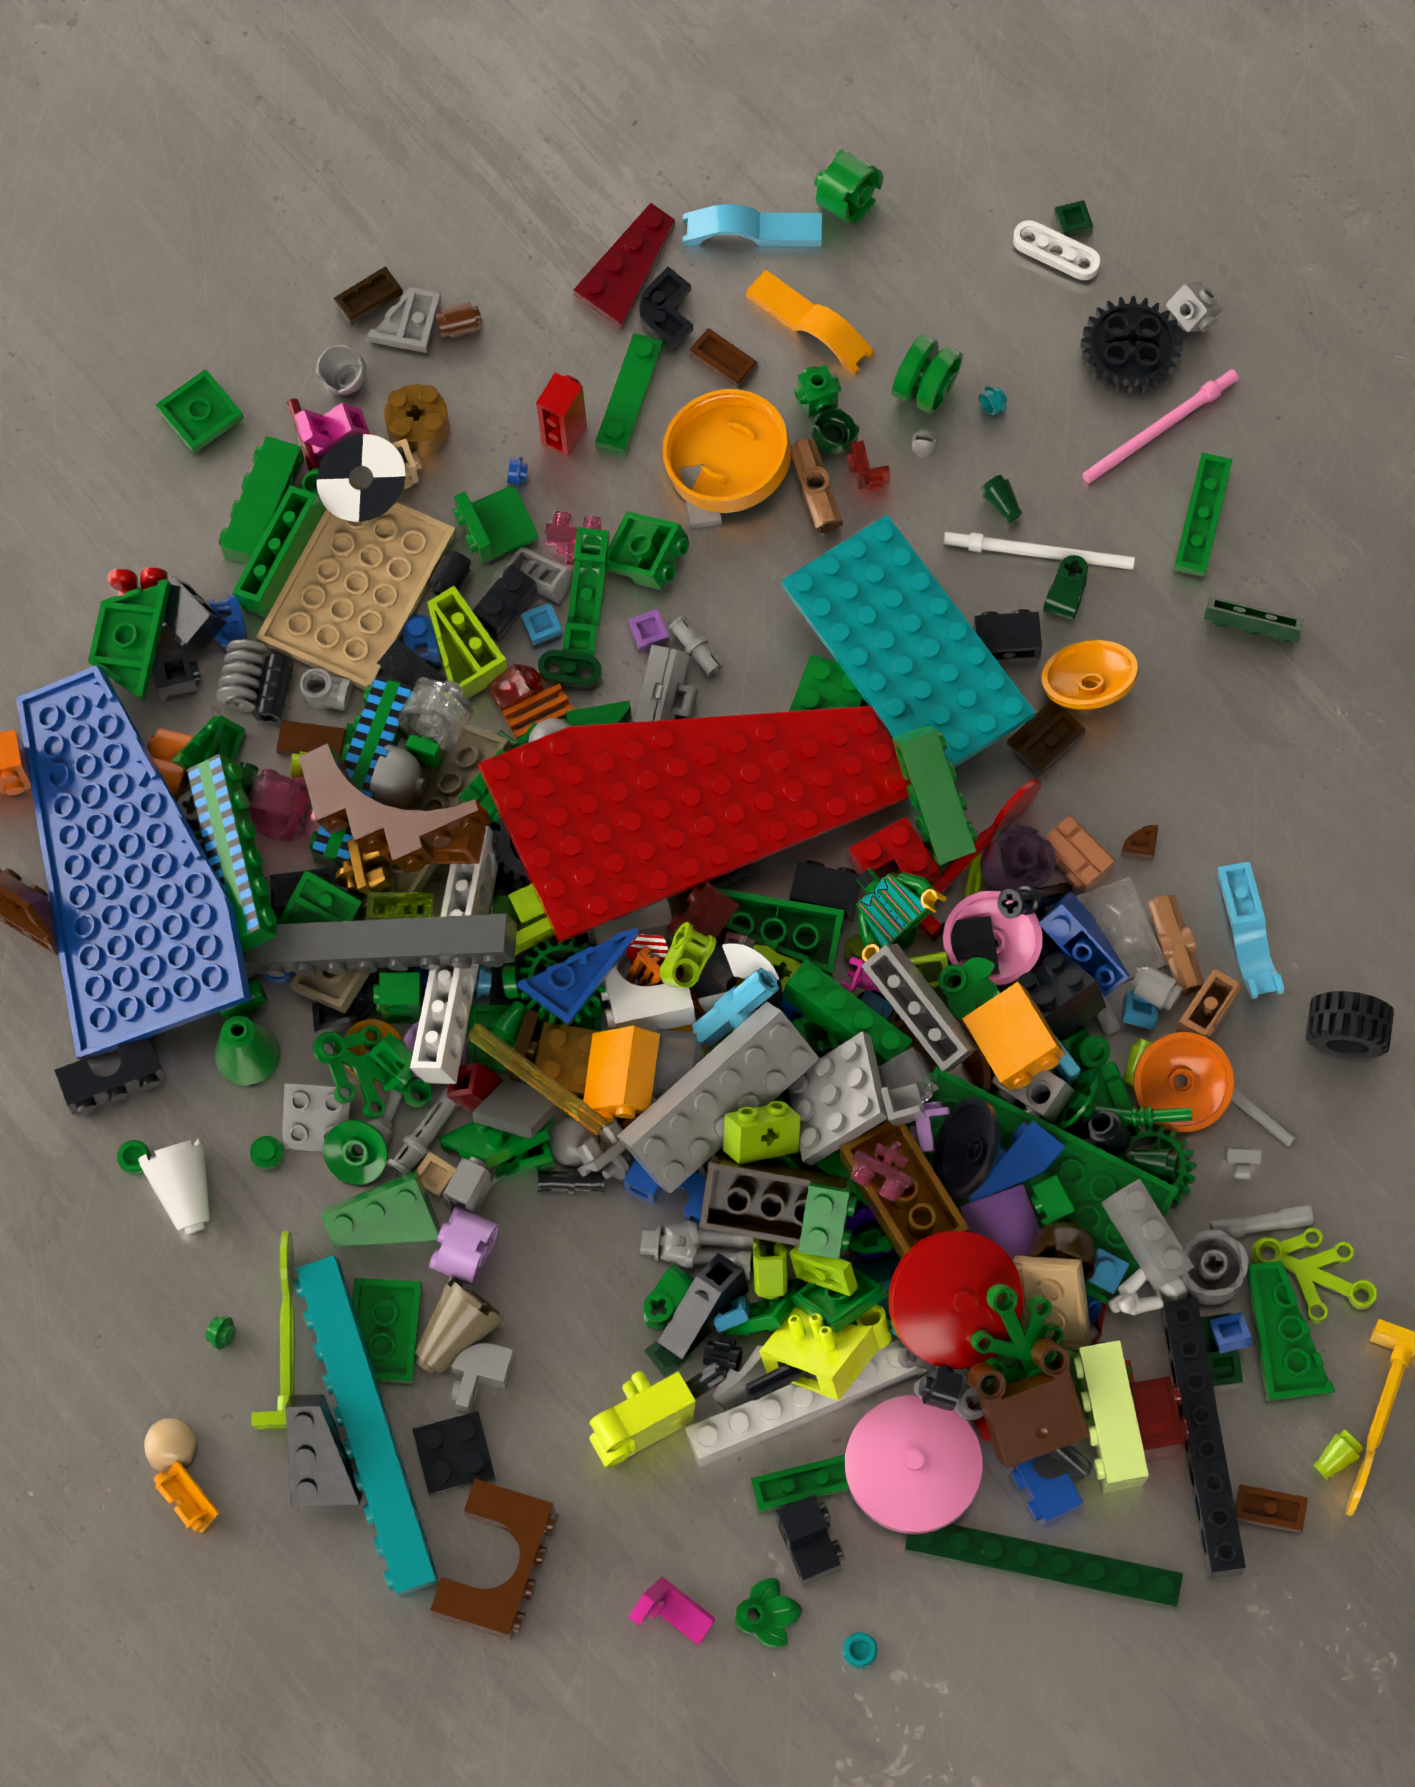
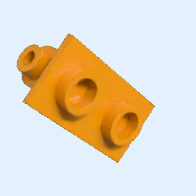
(193, 1504)

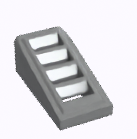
(557, 583)

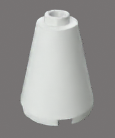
(180, 1183)

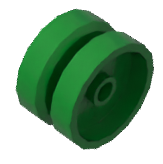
(927, 374)

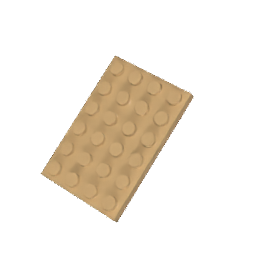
(355, 590)

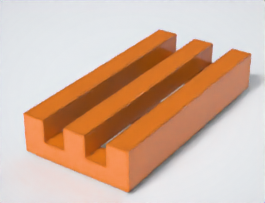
(533, 701)
(652, 967)

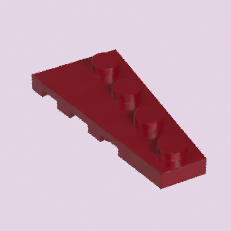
(619, 275)

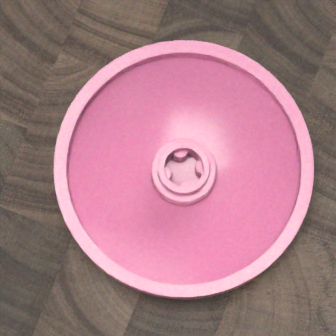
(913, 1465)

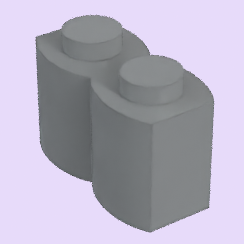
(468, 1186)

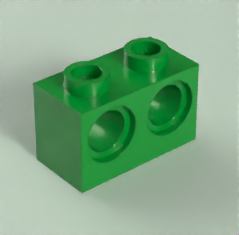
(399, 997)

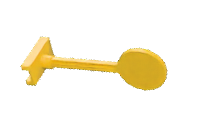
(1403, 1346)

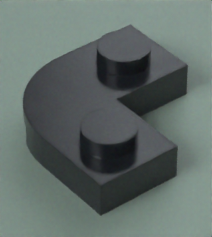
(658, 309)
(331, 1020)

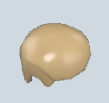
(169, 1442)

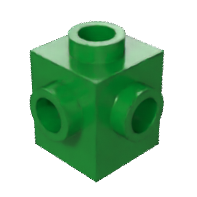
(817, 390)

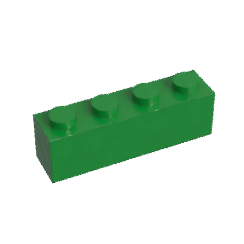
(263, 489)
(278, 551)
(842, 1012)

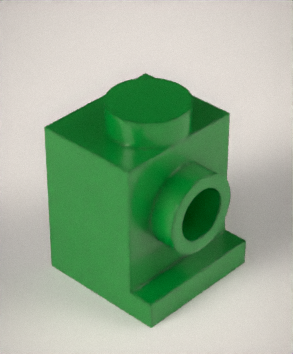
(1051, 1198)

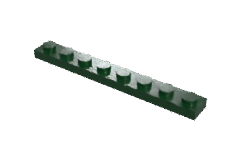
(1049, 1564)

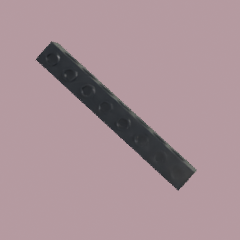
(1205, 1445)

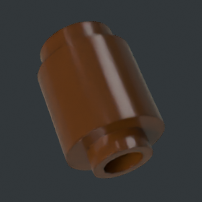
(458, 320)

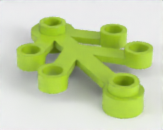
(1308, 1270)

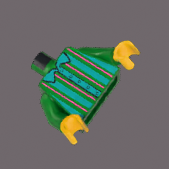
(892, 908)

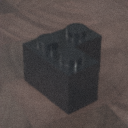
(807, 1539)

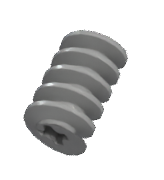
(238, 674)

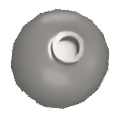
(397, 778)

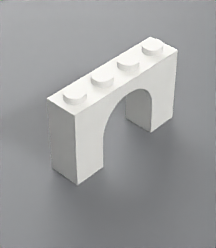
(640, 1005)

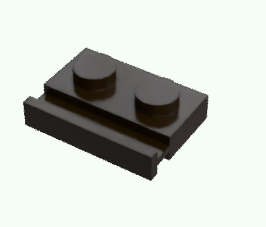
(1046, 737)

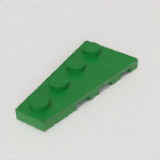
(1284, 1344)

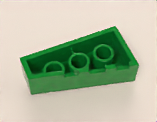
(934, 794)
(789, 927)

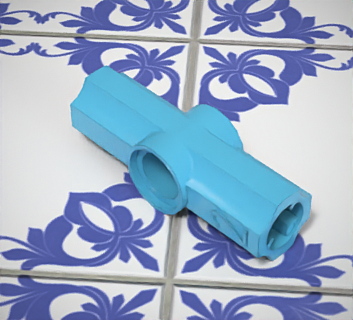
(735, 1007)

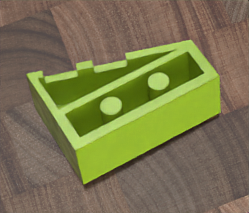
(464, 644)

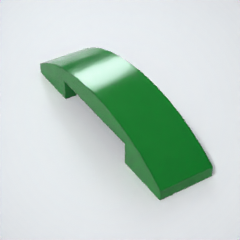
(586, 591)

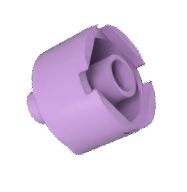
(464, 1246)

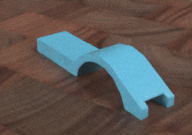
(761, 227)
(1249, 929)

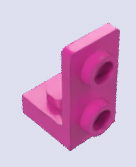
(674, 1607)

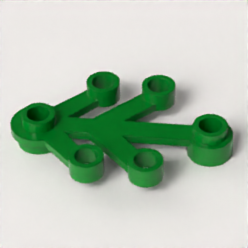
(365, 1070)
(1021, 1341)

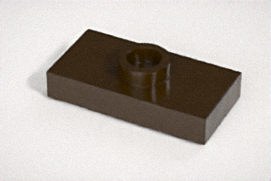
(368, 295)
(526, 1042)

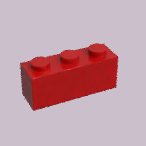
(561, 413)

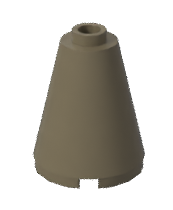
(455, 1324)

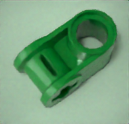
(667, 1295)

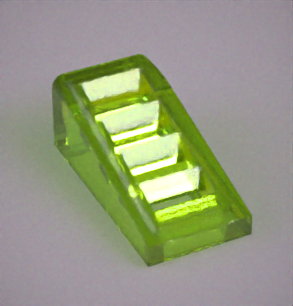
(388, 900)

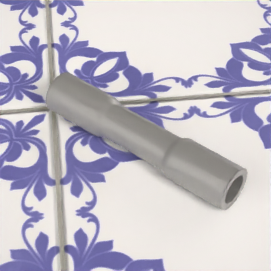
(1282, 1219)

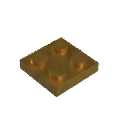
(565, 1055)

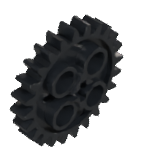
(1131, 319)

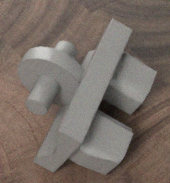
(595, 1157)

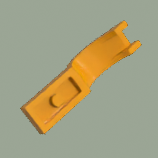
(803, 315)

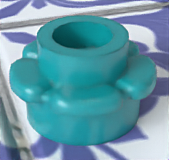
(993, 400)

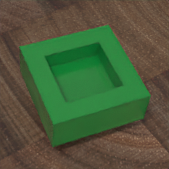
(425, 750)

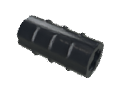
(273, 689)

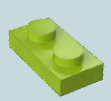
(824, 1271)

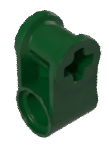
(1067, 591)

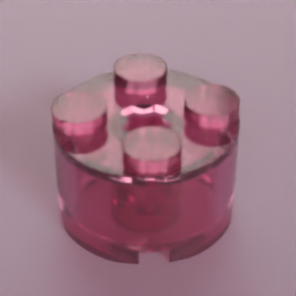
(279, 805)

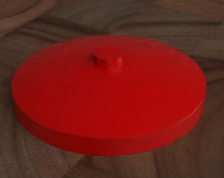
(942, 1297)

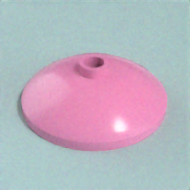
(1016, 938)

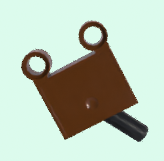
(1034, 1413)

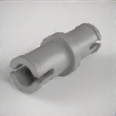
(696, 646)

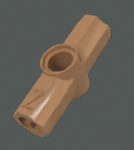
(821, 500)
(1176, 943)

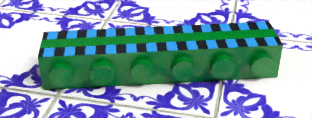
(373, 731)
(232, 846)

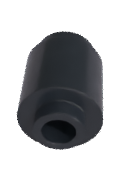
(450, 572)
(1109, 1131)

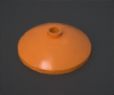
(1207, 1076)

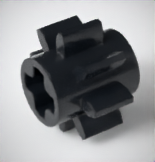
(724, 1352)

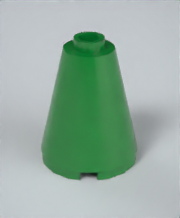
(246, 1051)

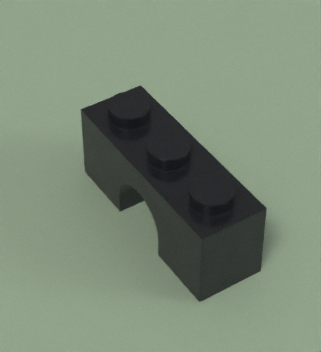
(85, 1090)

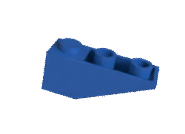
(1084, 942)
(1026, 1159)

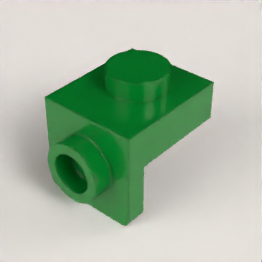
(395, 1059)

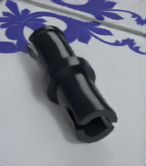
(570, 1181)

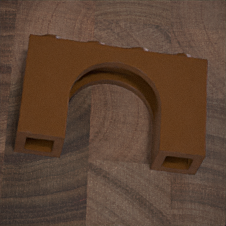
(499, 1608)

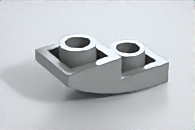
(732, 1390)

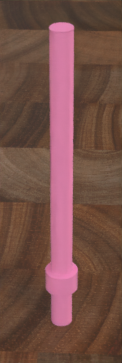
(1208, 393)

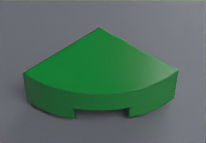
(870, 1241)

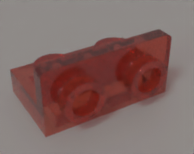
(707, 912)

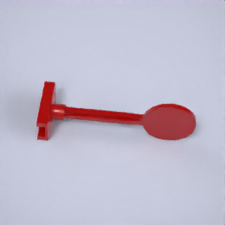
(1008, 814)

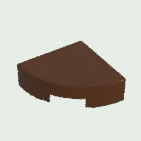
(1141, 842)

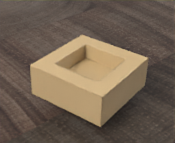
(435, 1174)

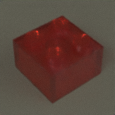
(1158, 1418)

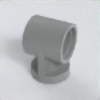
(334, 695)

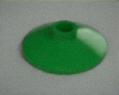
(345, 1161)

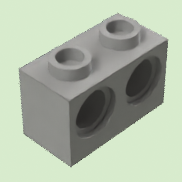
(1029, 1095)

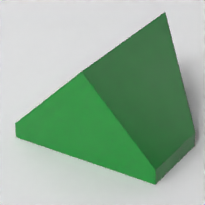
(525, 1164)

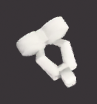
(1130, 1303)

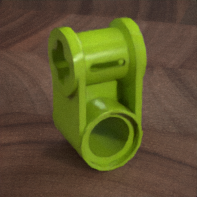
(691, 952)

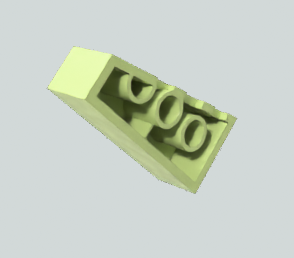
(1112, 1416)

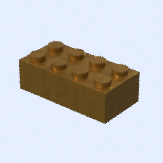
(920, 1209)

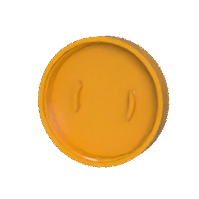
(739, 443)

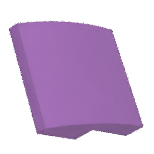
(1004, 1219)

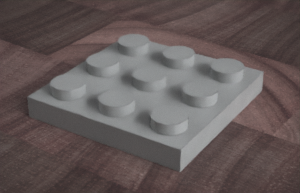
(838, 1098)

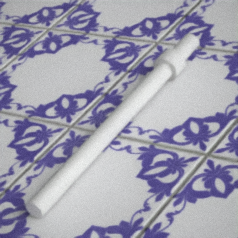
(976, 542)

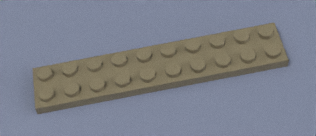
(440, 792)

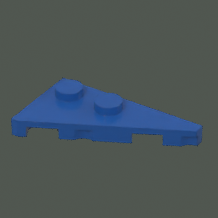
(569, 985)

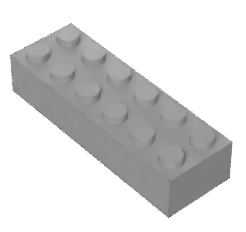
(740, 1072)

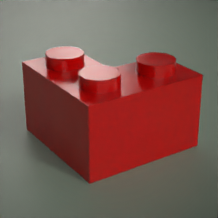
(894, 850)

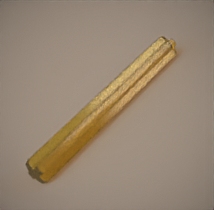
(537, 1079)

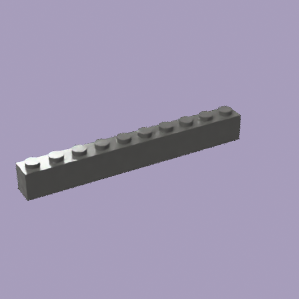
(385, 944)

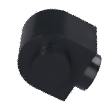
(941, 1387)

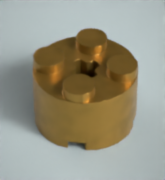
(419, 416)

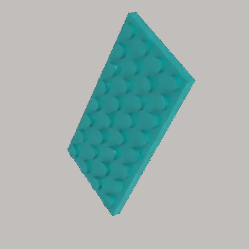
(906, 642)

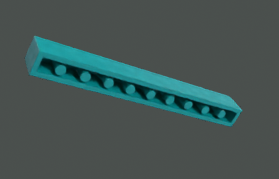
(367, 1426)

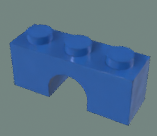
(641, 1184)
(1048, 1497)

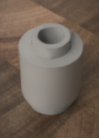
(1156, 988)

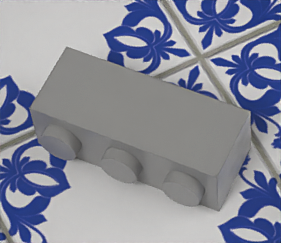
(1147, 1234)

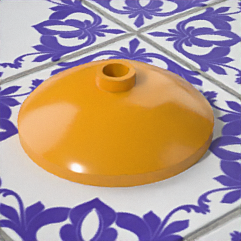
(1089, 674)

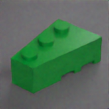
(384, 1215)

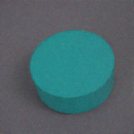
(859, 1650)

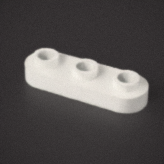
(1047, 240)

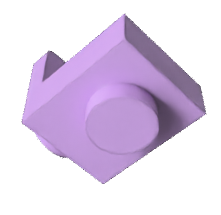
(923, 1130)

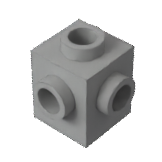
(1194, 307)

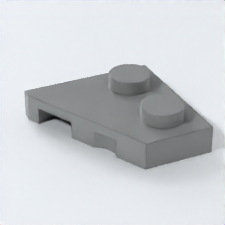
(409, 322)

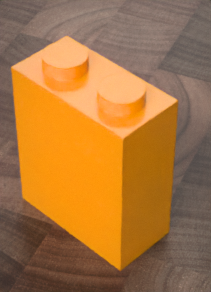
(1014, 1037)
(621, 1072)

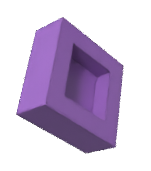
(648, 630)

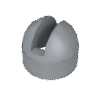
(924, 448)

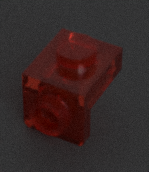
(865, 476)
(515, 685)

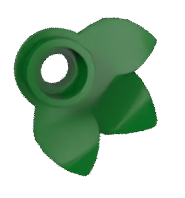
(974, 986)
(773, 1613)

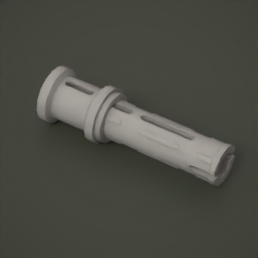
(417, 1145)

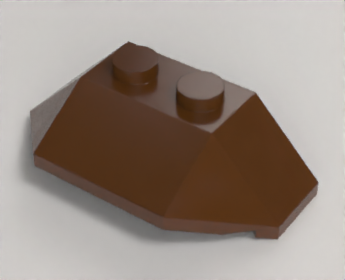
(27, 910)

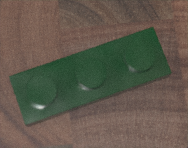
(1253, 619)

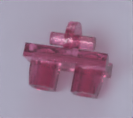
(564, 536)
(895, 1181)

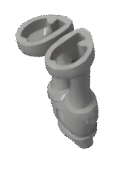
(683, 1243)

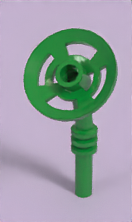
(1083, 1105)

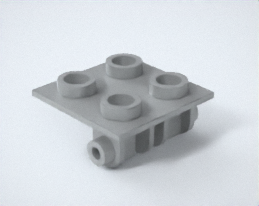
(310, 1115)

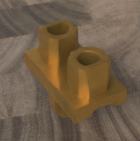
(359, 873)

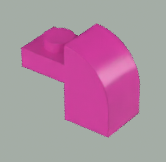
(331, 428)

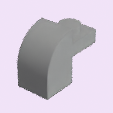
(478, 1364)

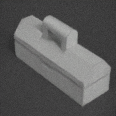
(661, 685)

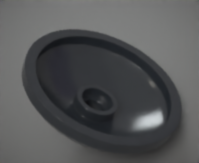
(967, 1147)

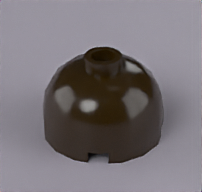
(1067, 1241)

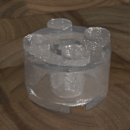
(436, 712)

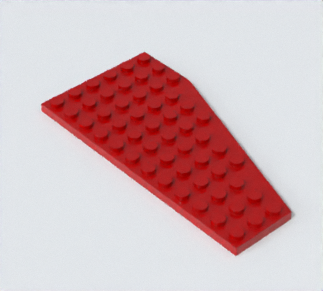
(664, 805)

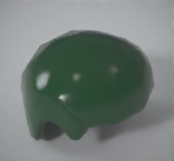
(834, 431)

